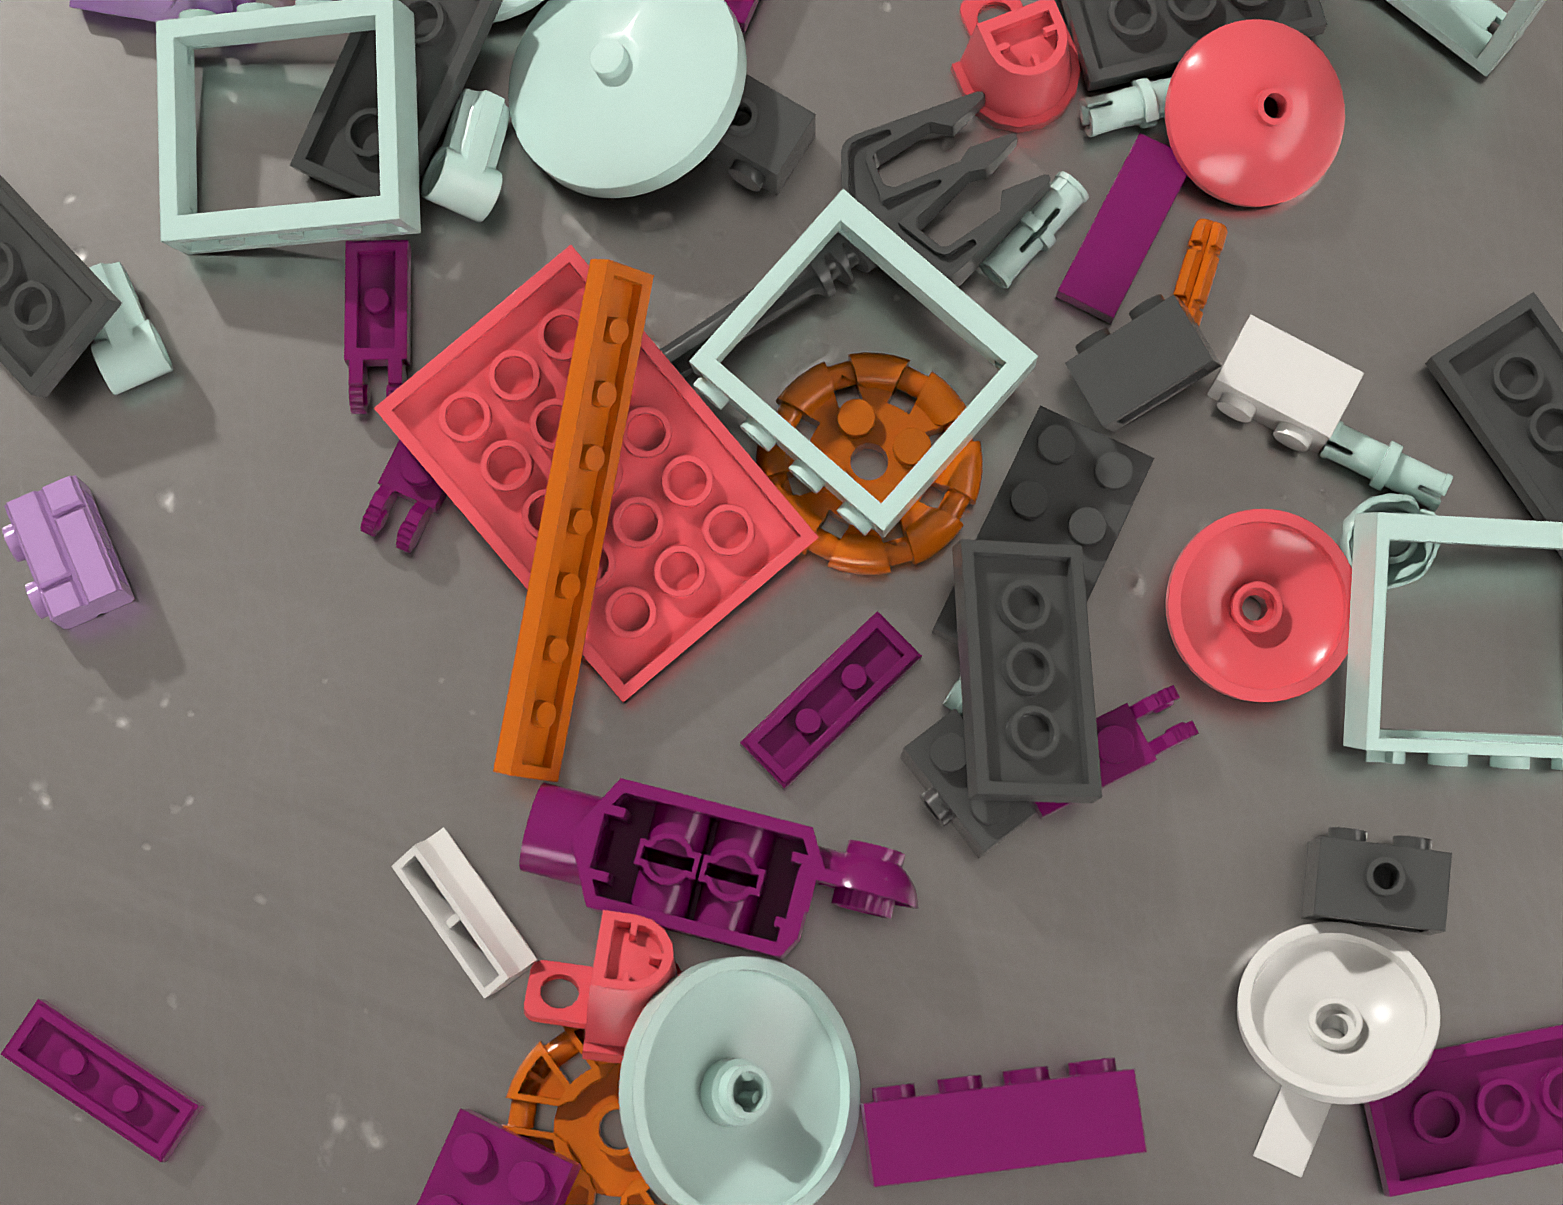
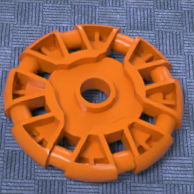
(895, 435)
(577, 1119)

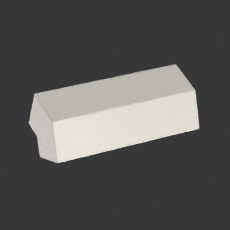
(464, 913)

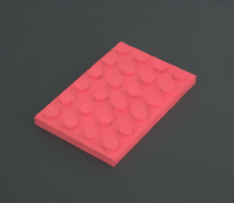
(688, 509)

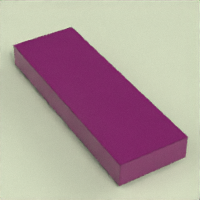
(1123, 230)
(830, 700)
(102, 1080)

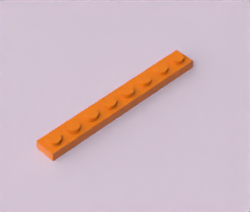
(573, 521)

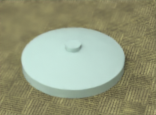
(626, 90)
(739, 1087)

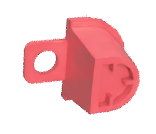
(1019, 63)
(629, 968)

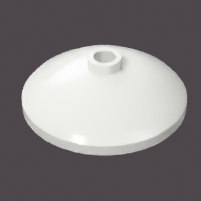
(1342, 981)

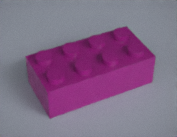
(1002, 1126)

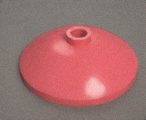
(1220, 119)
(1302, 597)

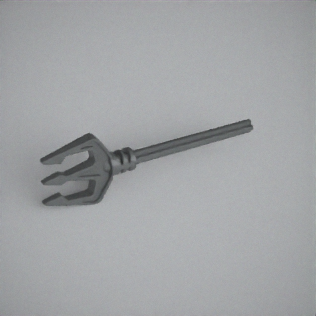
(901, 208)

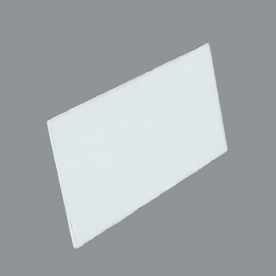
(1291, 1131)

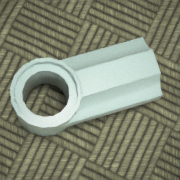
(464, 169)
(128, 345)

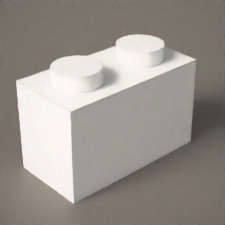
(1284, 386)

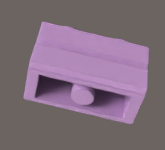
(67, 553)

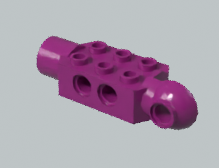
(703, 864)

